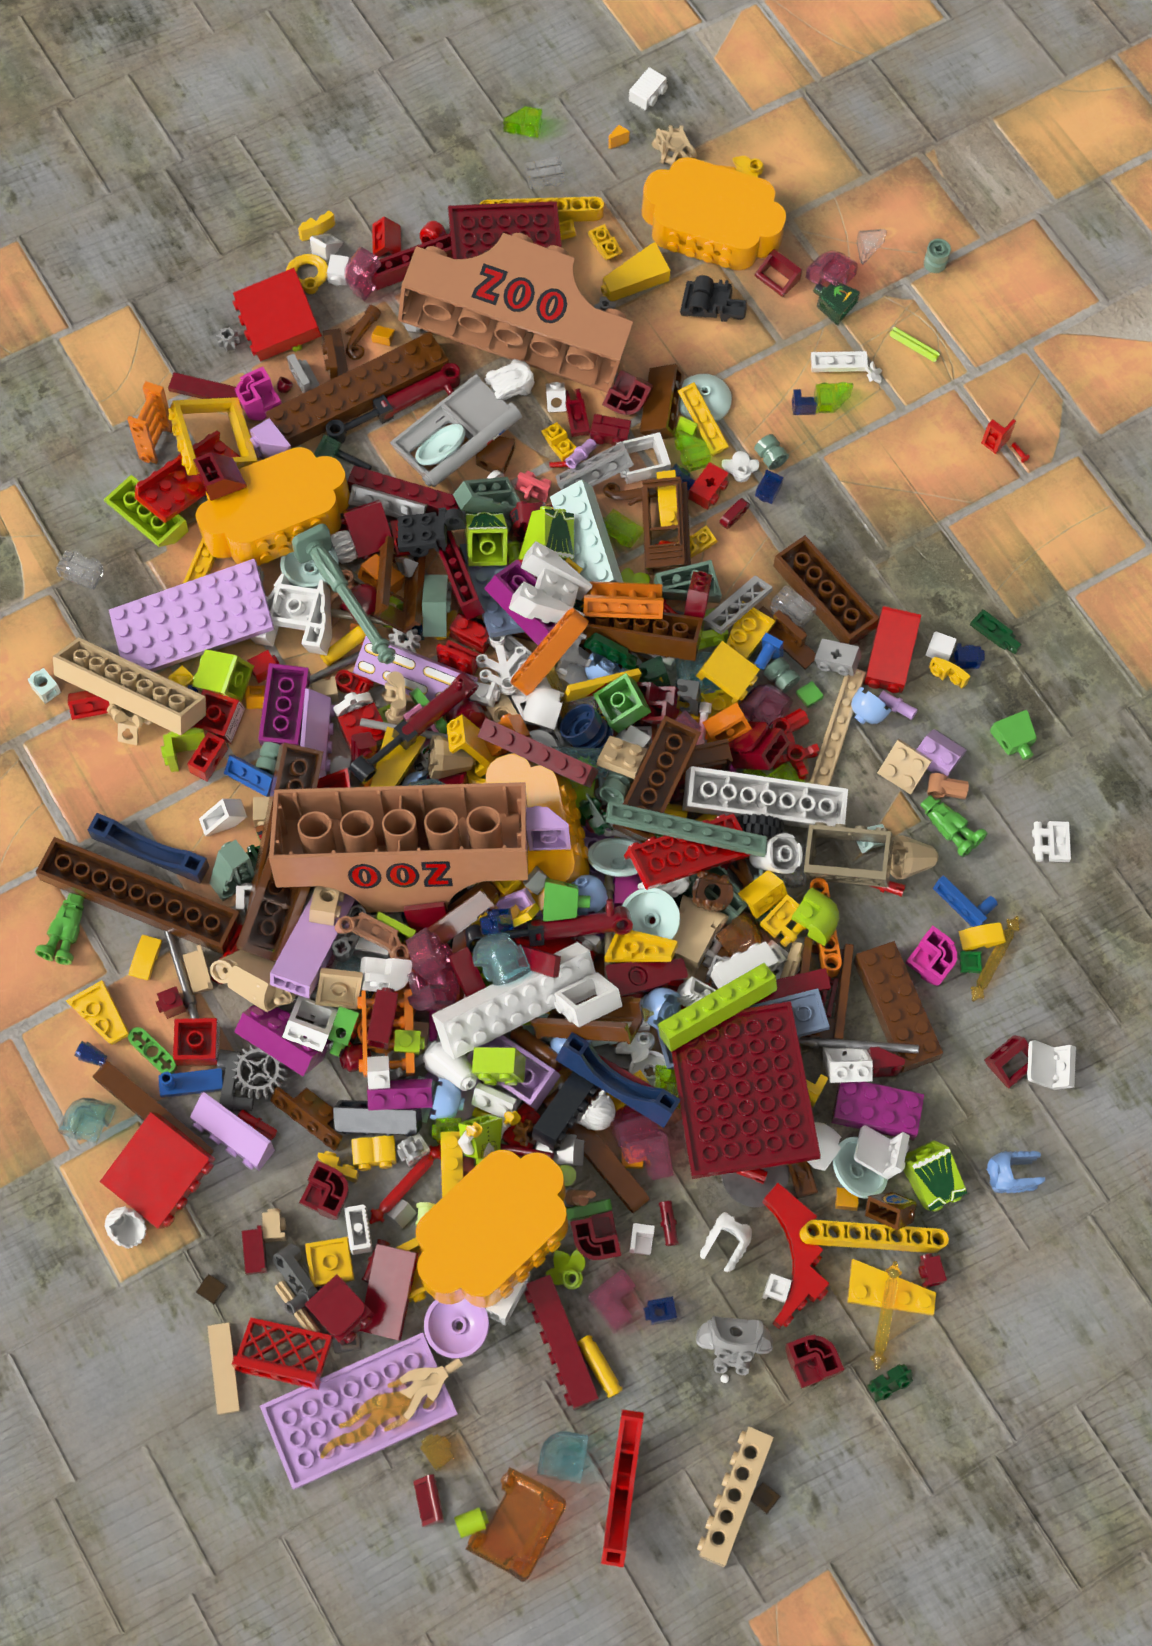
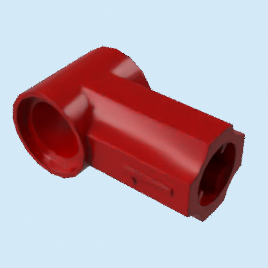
(792, 721)

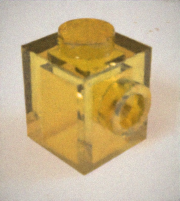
(436, 1450)

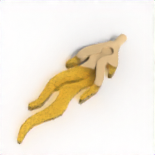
(400, 1403)

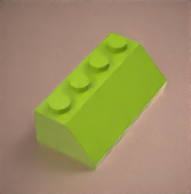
(160, 533)

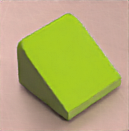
(687, 426)

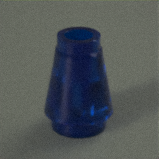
(88, 1053)

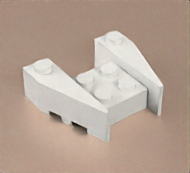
(555, 587)
(301, 610)

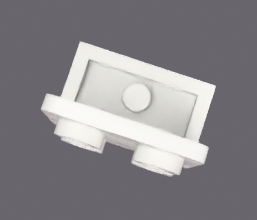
(1051, 1065)
(494, 1099)
(880, 1153)

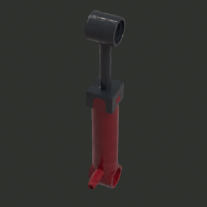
(386, 407)
(408, 731)
(538, 931)

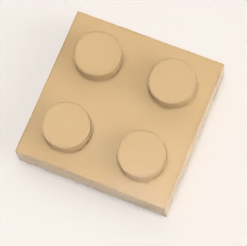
(621, 757)
(904, 766)
(338, 988)

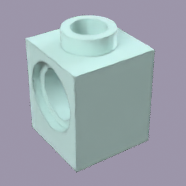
(45, 692)

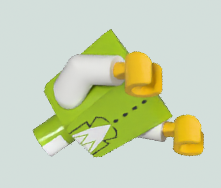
(484, 1134)

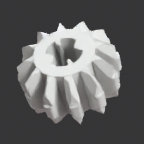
(343, 546)
(411, 635)

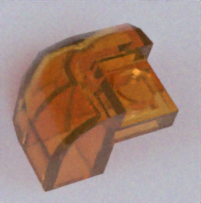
(739, 935)

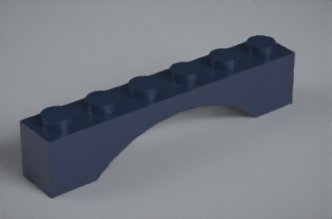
(122, 838)
(651, 1102)

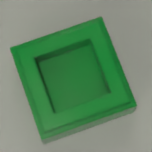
(970, 962)

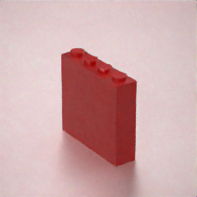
(276, 314)
(158, 1170)

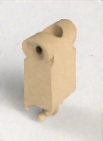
(696, 933)
(251, 979)

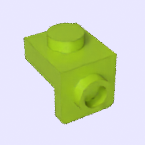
(408, 1041)

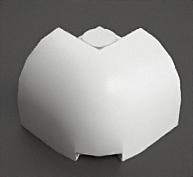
(543, 707)
(384, 973)
(828, 1144)

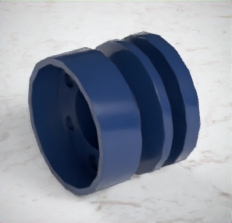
(585, 727)

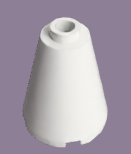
(781, 856)
(454, 1070)

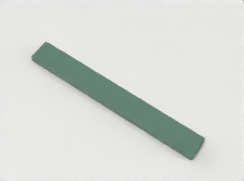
(686, 829)

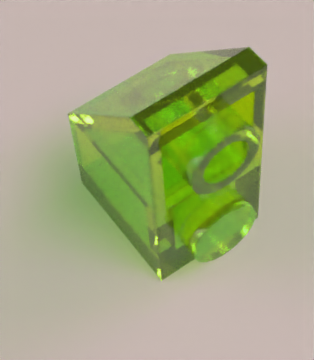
(524, 122)
(831, 396)
(693, 451)

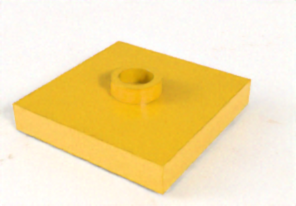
(328, 1259)

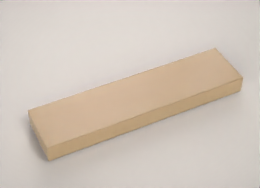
(223, 1371)

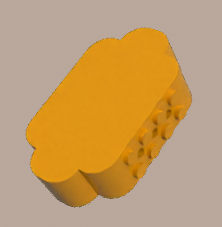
(713, 213)
(280, 501)
(553, 791)
(492, 1229)

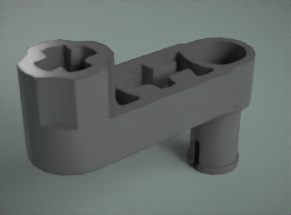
(346, 942)
(228, 1098)
(287, 1263)

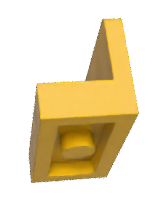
(763, 893)

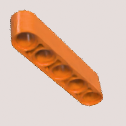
(549, 651)
(828, 955)

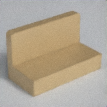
(198, 971)

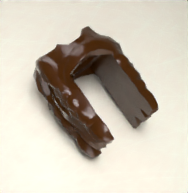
(705, 879)

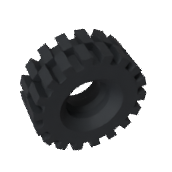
(761, 824)

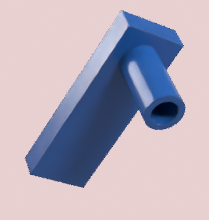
(771, 648)
(249, 775)
(962, 905)
(190, 1082)

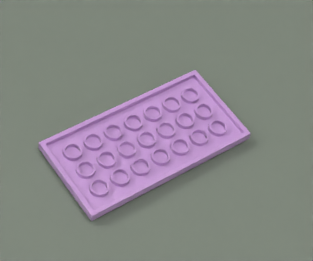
(193, 618)
(310, 1417)

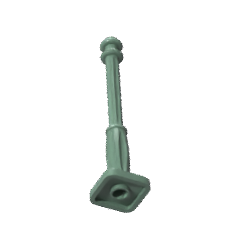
(315, 545)

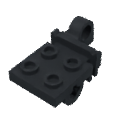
(709, 299)
(428, 531)

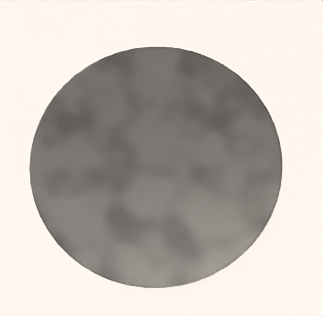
(752, 1192)

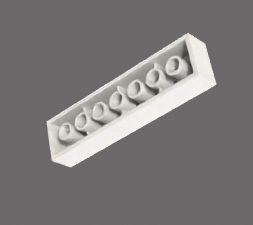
(738, 793)
(509, 1005)

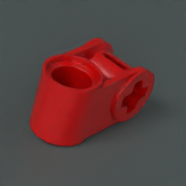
(356, 684)

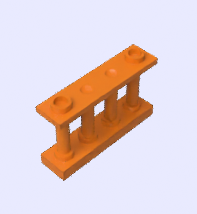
(150, 422)
(624, 600)
(404, 1022)

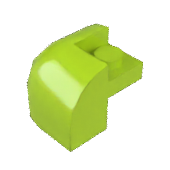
(818, 915)

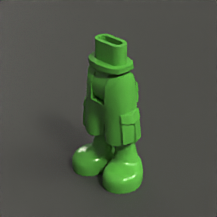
(951, 824)
(64, 928)

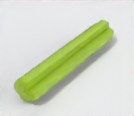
(914, 344)

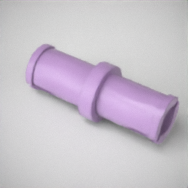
(581, 453)
(898, 705)

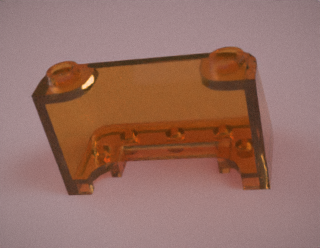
(519, 1526)

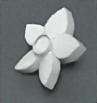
(873, 374)

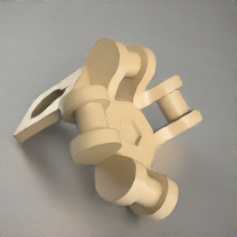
(673, 140)
(397, 710)
(126, 719)

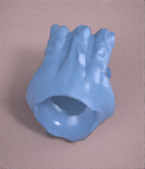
(1001, 1173)

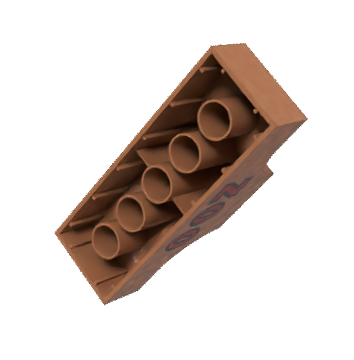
(517, 306)
(399, 841)

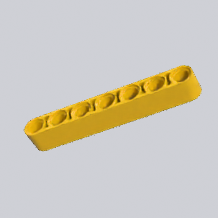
(569, 208)
(864, 1238)

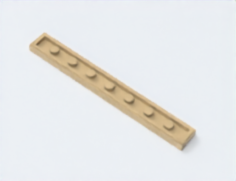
(836, 730)

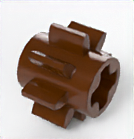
(523, 1132)

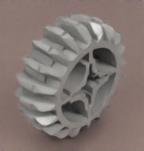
(272, 1082)

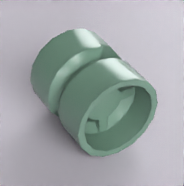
(937, 255)
(771, 451)
(780, 673)
(268, 757)
(615, 787)

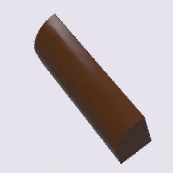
(663, 402)

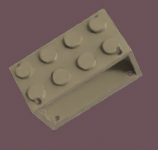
(848, 875)

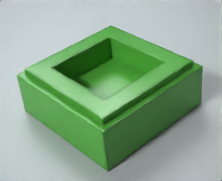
(809, 694)

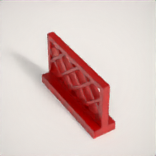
(273, 1369)

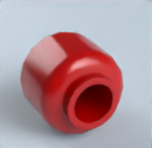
(431, 231)

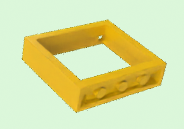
(236, 418)

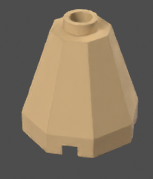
(444, 763)
(911, 857)

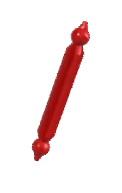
(405, 1184)

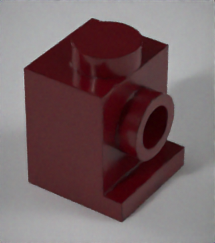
(931, 1270)

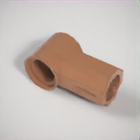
(941, 786)

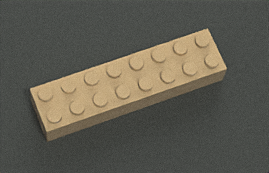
(129, 686)

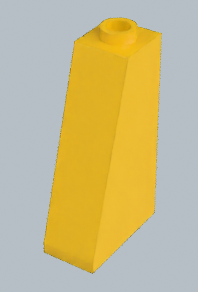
(636, 274)
(396, 763)

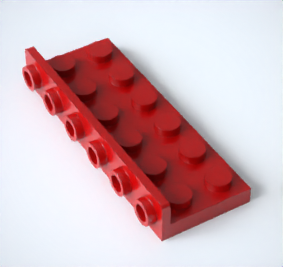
(171, 489)
(671, 858)

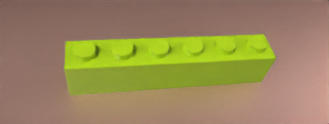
(717, 1007)

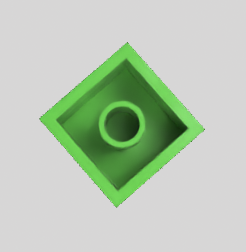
(622, 703)

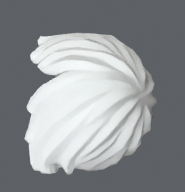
(599, 1114)
(125, 1227)

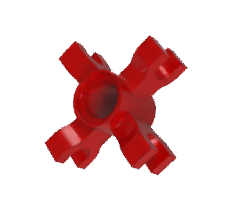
(803, 753)

